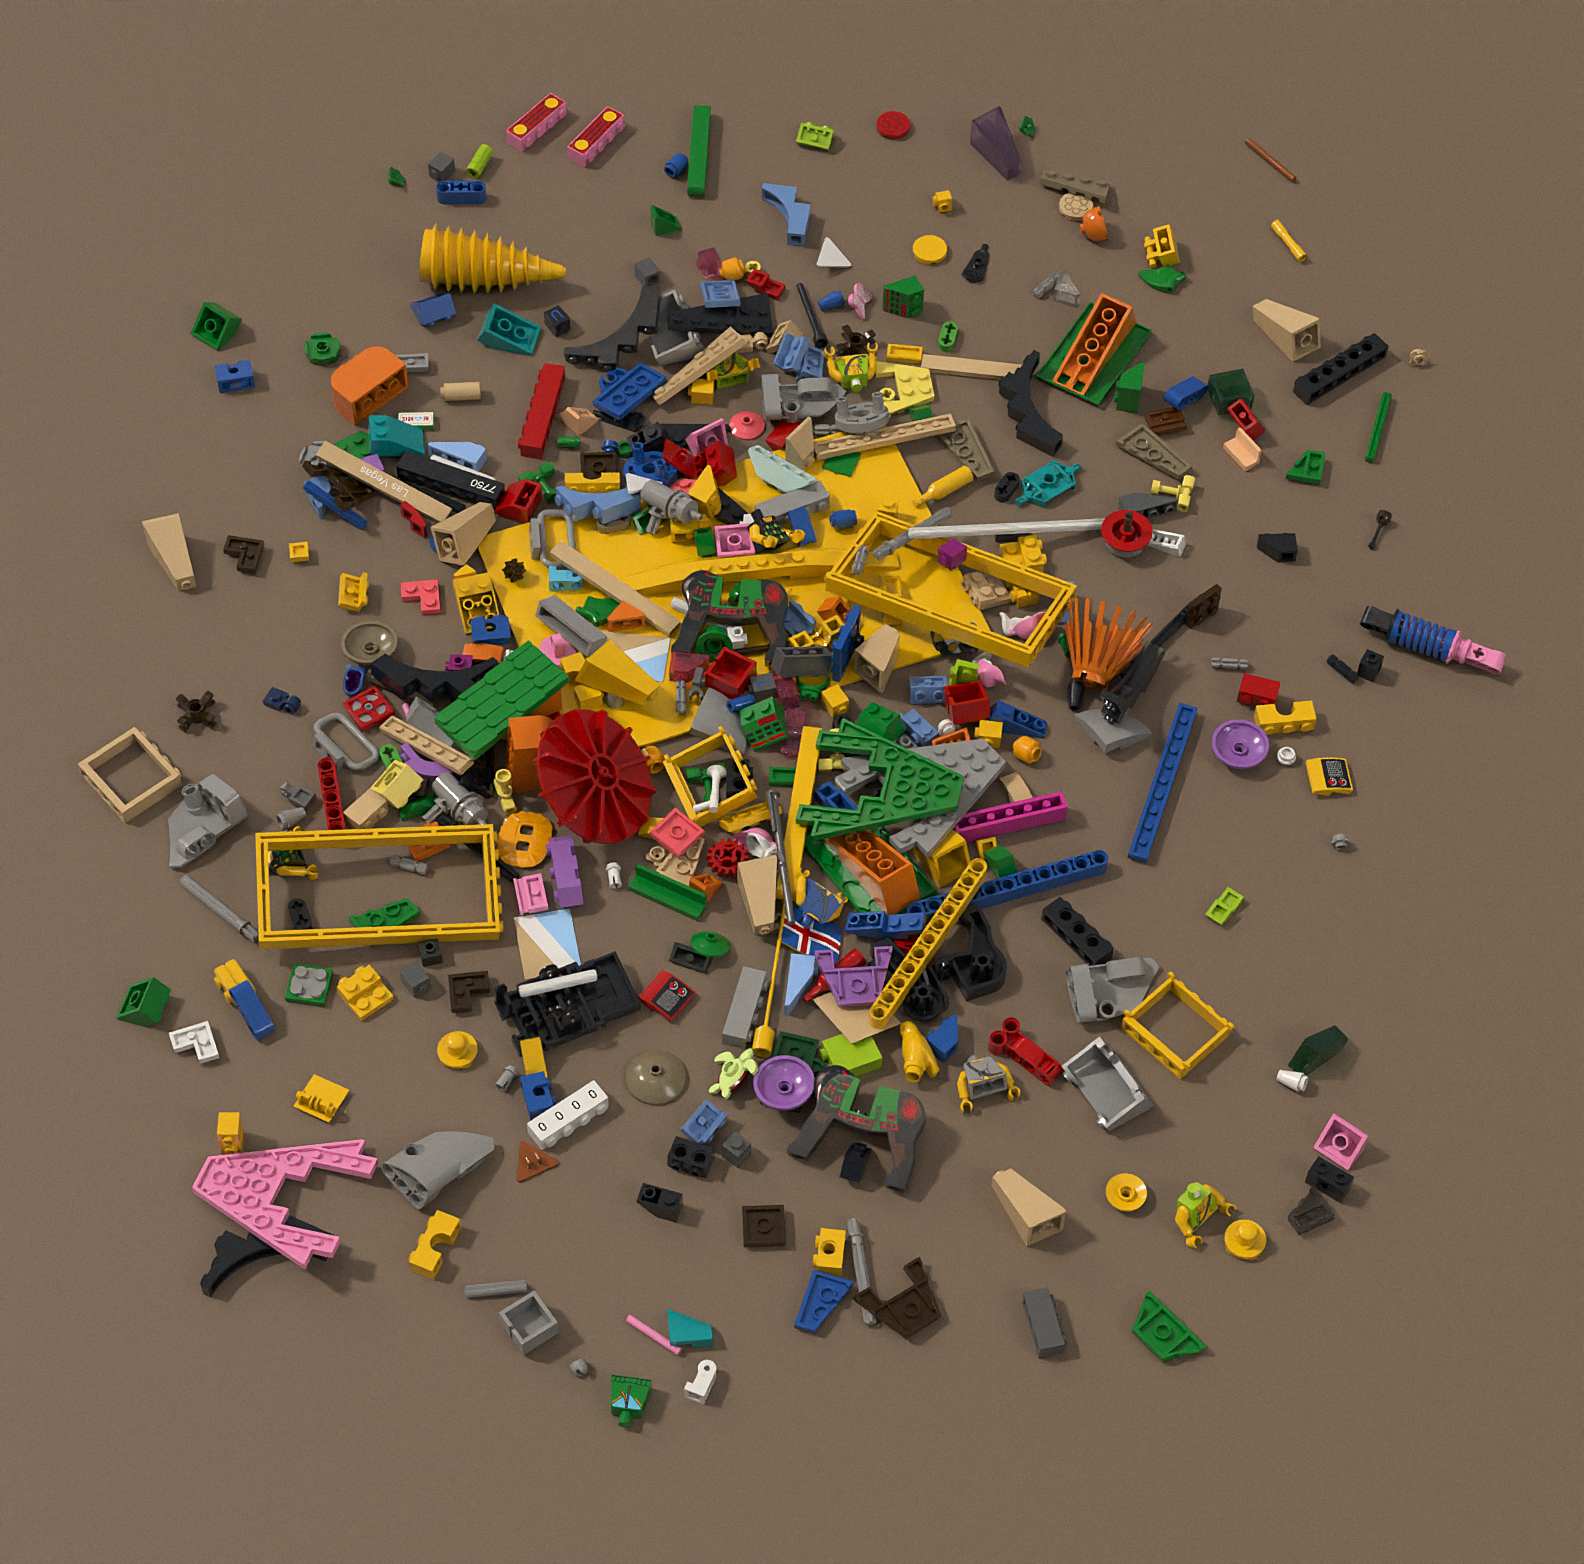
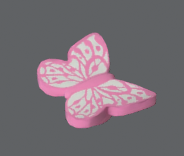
(859, 299)

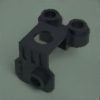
(942, 645)

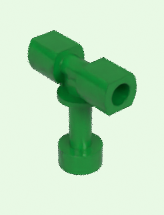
(540, 476)
(697, 775)

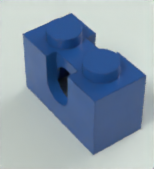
(228, 373)
(499, 636)
(535, 1085)

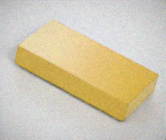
(904, 354)
(533, 1056)

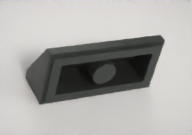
(689, 958)

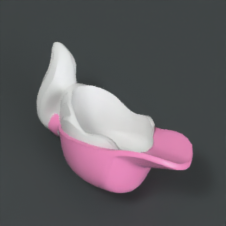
(1020, 626)
(988, 673)
(757, 842)

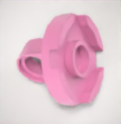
(556, 648)

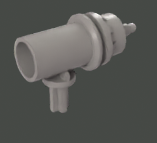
(668, 504)
(464, 805)

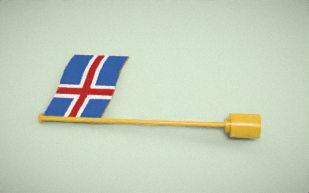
(805, 941)

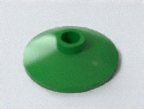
(710, 944)

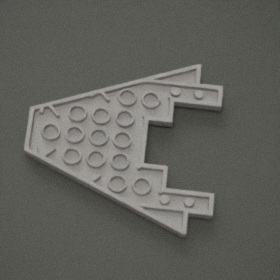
(970, 758)

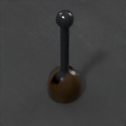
(1383, 518)

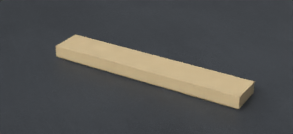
(967, 367)
(426, 745)

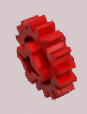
(727, 857)

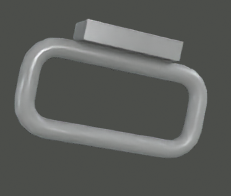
(538, 537)
(329, 749)

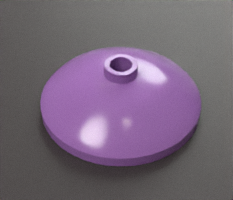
(1242, 737)
(784, 1073)

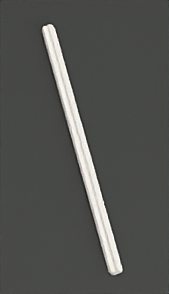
(1005, 528)

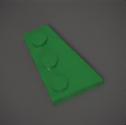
(393, 914)

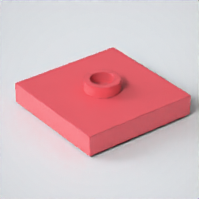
(676, 833)

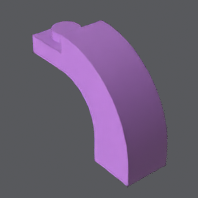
(424, 768)

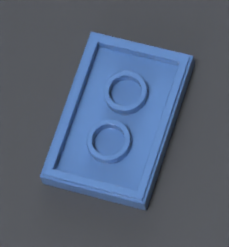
(720, 293)

